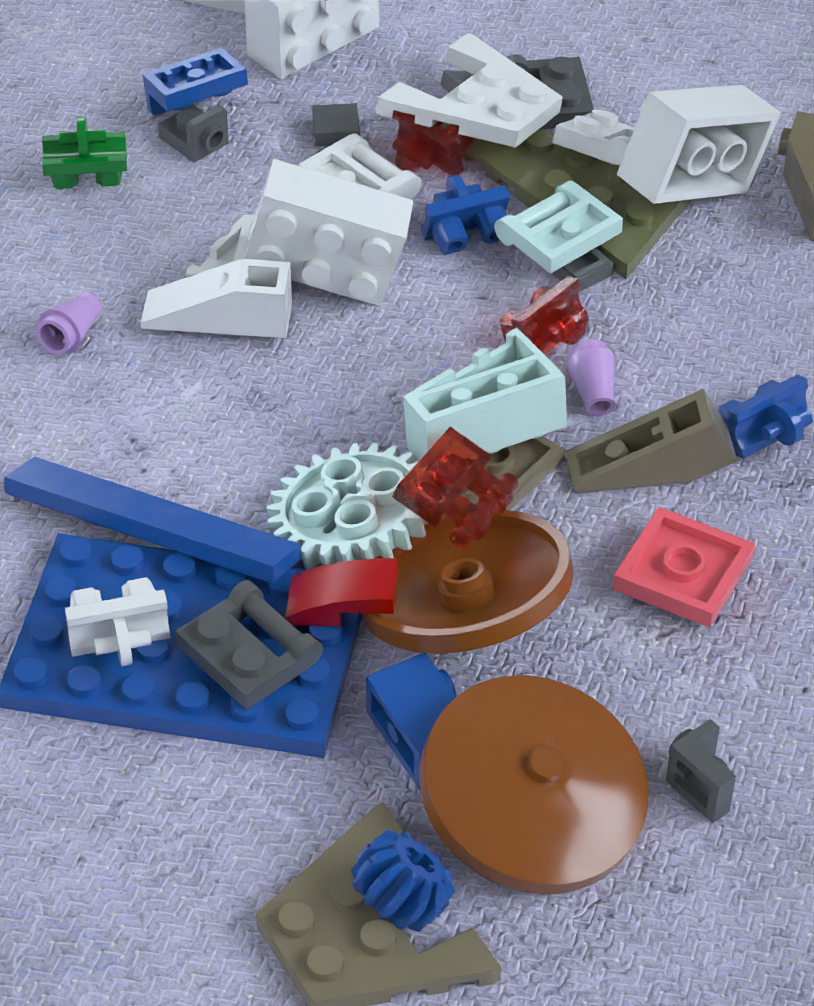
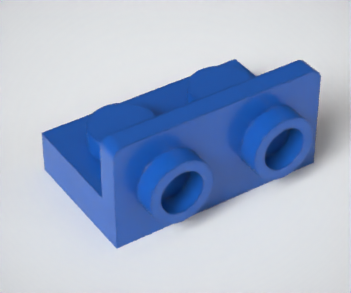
(193, 80)

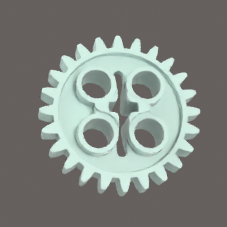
(346, 507)

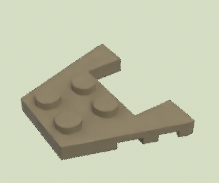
(343, 950)

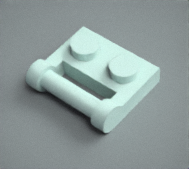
(560, 227)

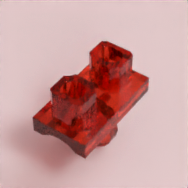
(423, 145)
(551, 317)

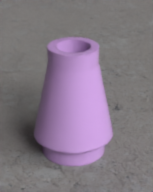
(66, 325)
(593, 374)

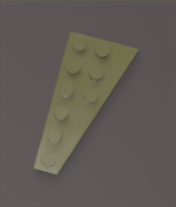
(541, 166)

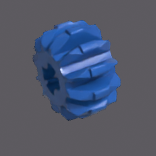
(402, 880)

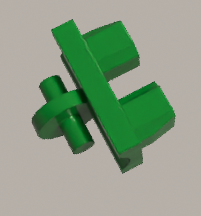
(84, 153)

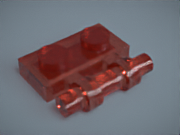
(441, 479)

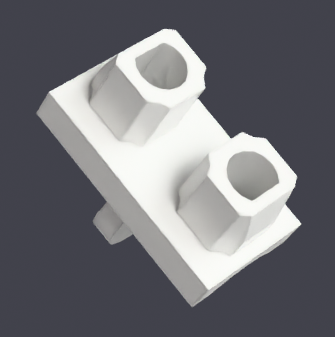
(119, 622)

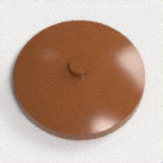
(479, 593)
(533, 784)

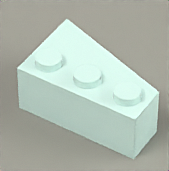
(492, 402)

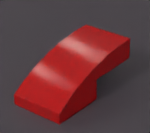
(352, 586)

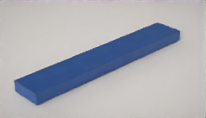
(153, 519)

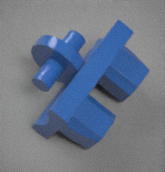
(461, 210)
(770, 416)

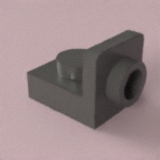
(195, 131)
(699, 773)

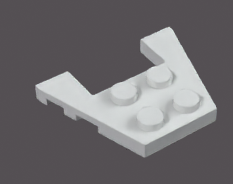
(493, 105)

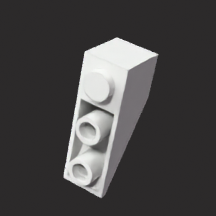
(231, 299)

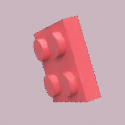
(683, 567)

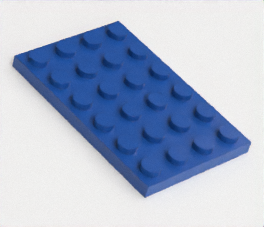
(164, 685)

